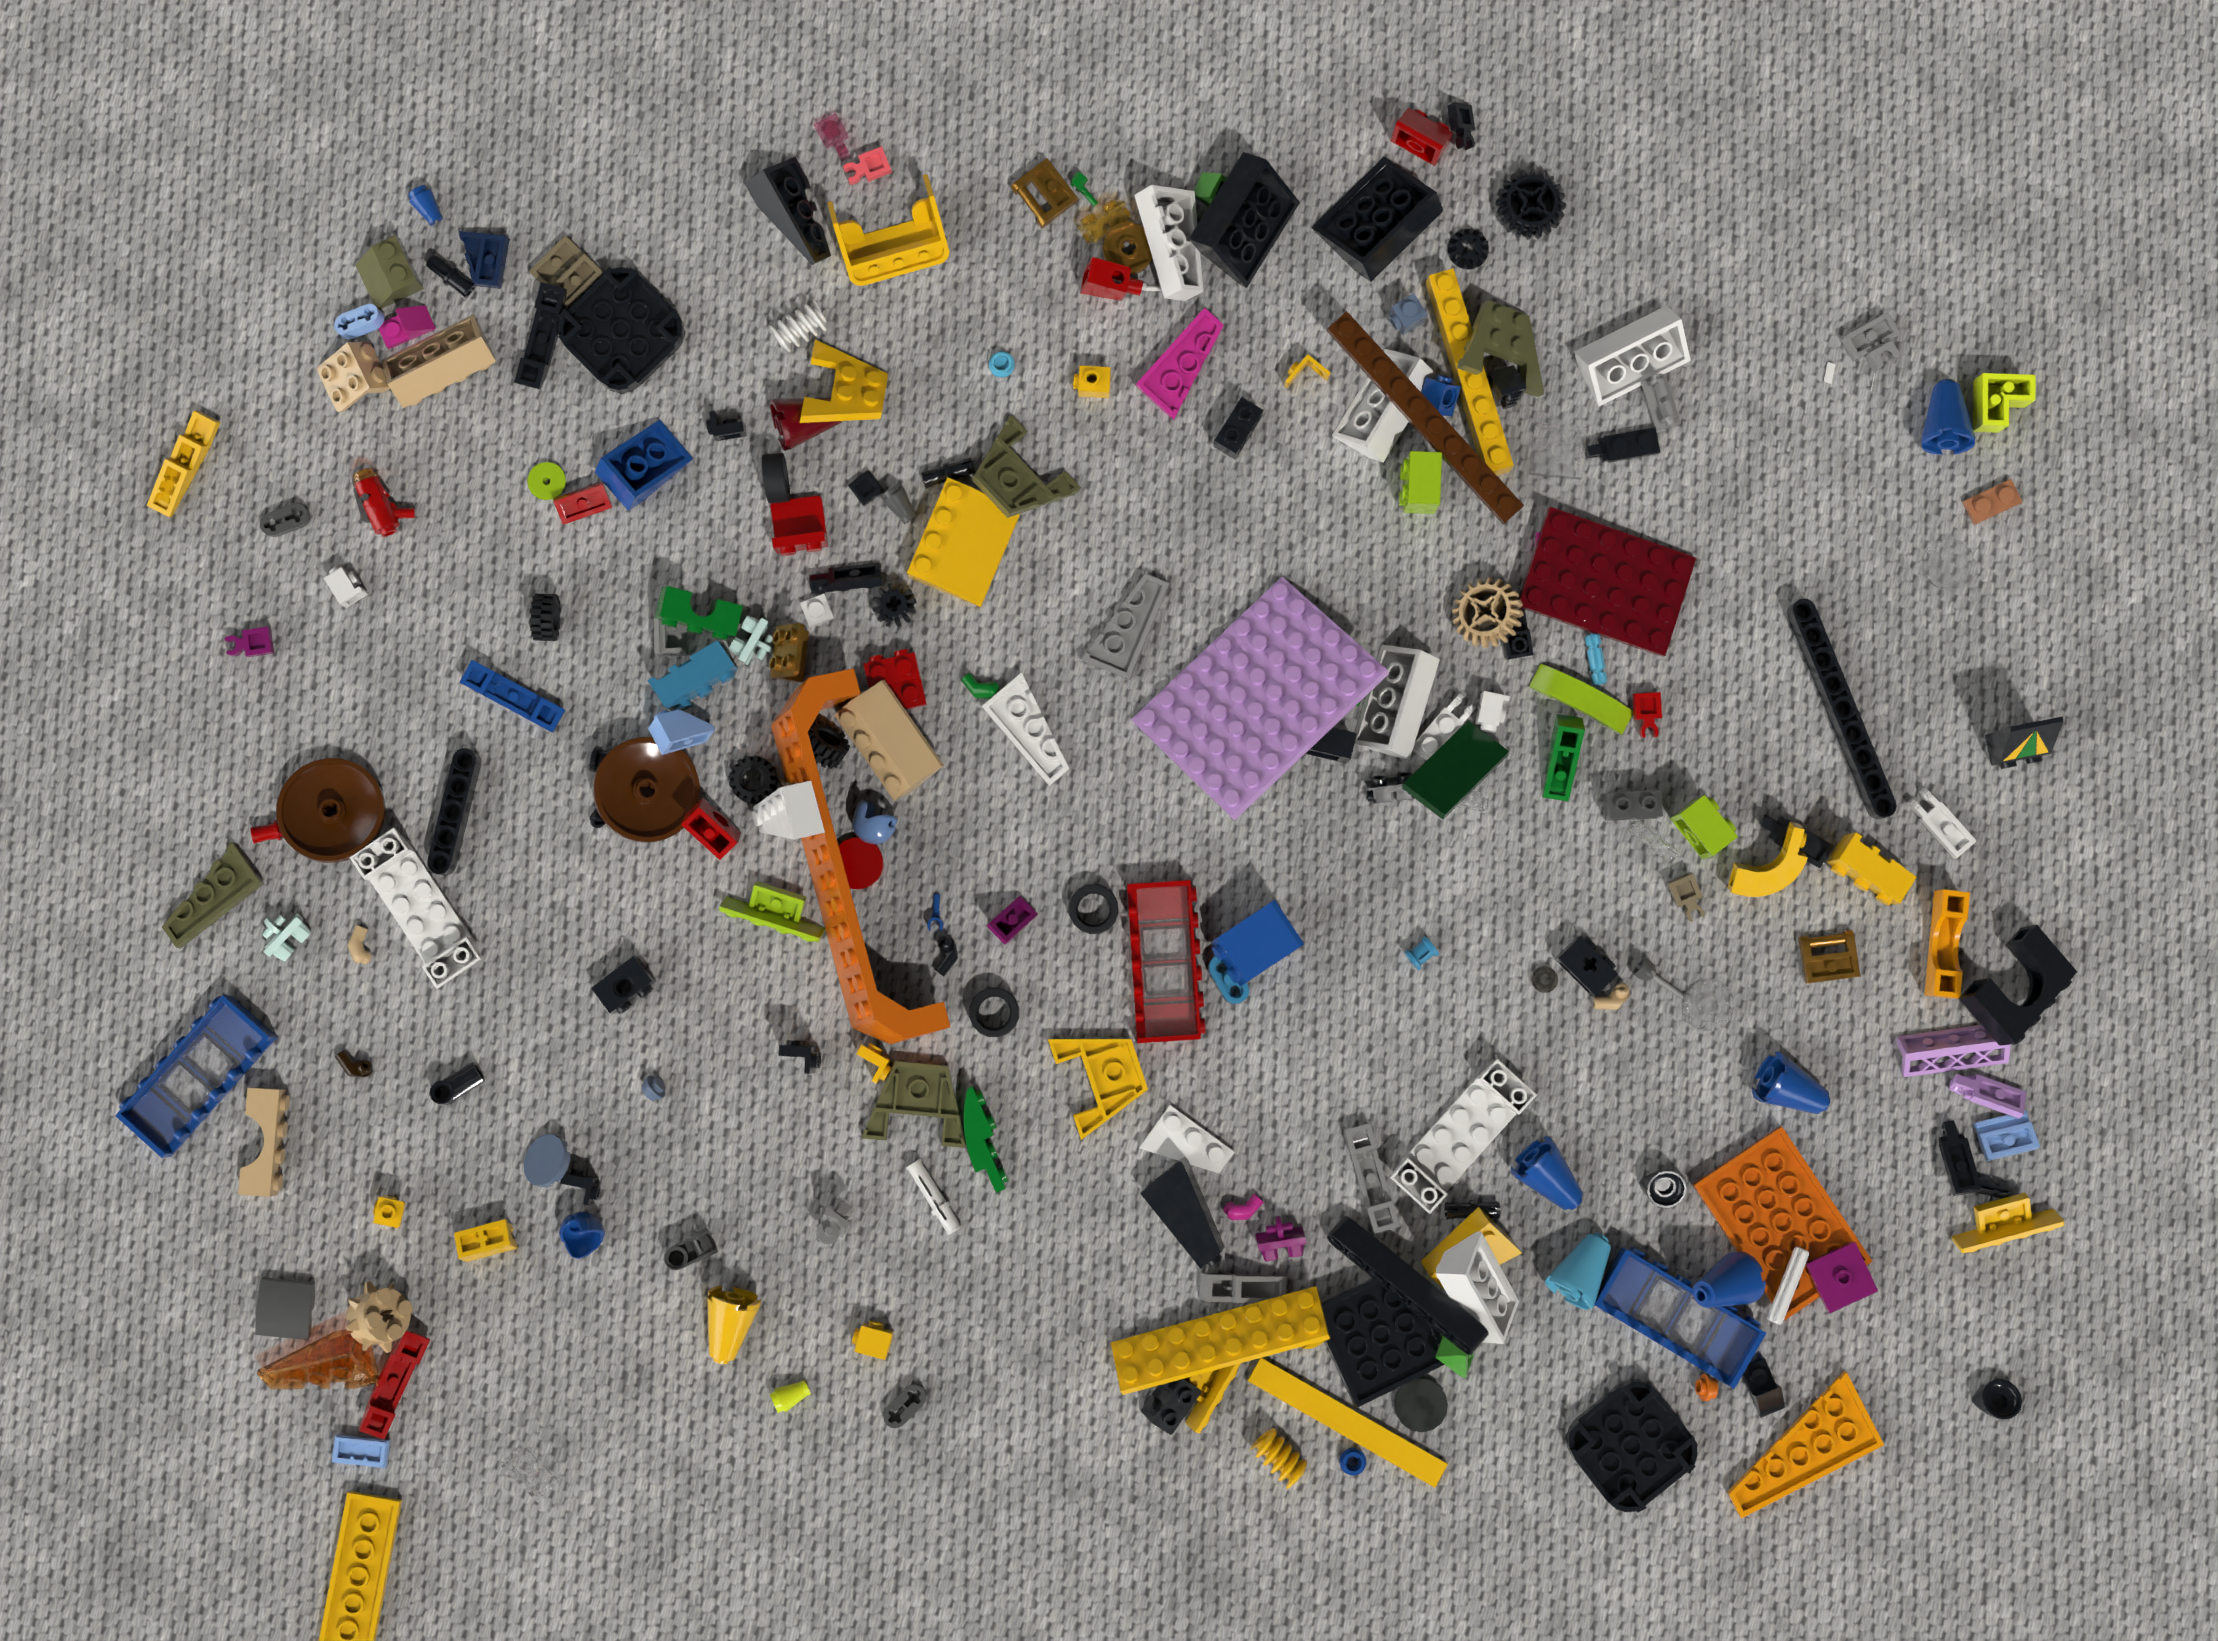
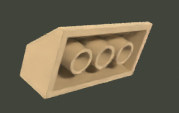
(438, 362)
(889, 740)

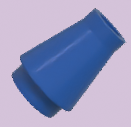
(425, 203)

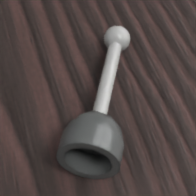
(1648, 971)

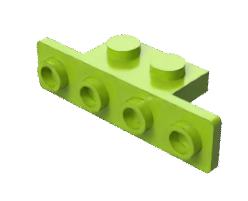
(775, 909)

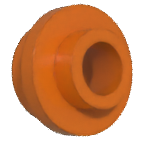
(1706, 1387)

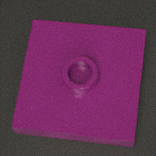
(1841, 1277)

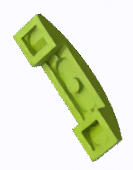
(1582, 698)

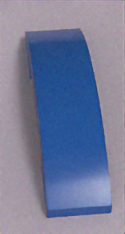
(512, 696)

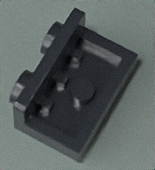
(797, 1048)
(1170, 1404)

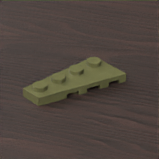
(219, 892)

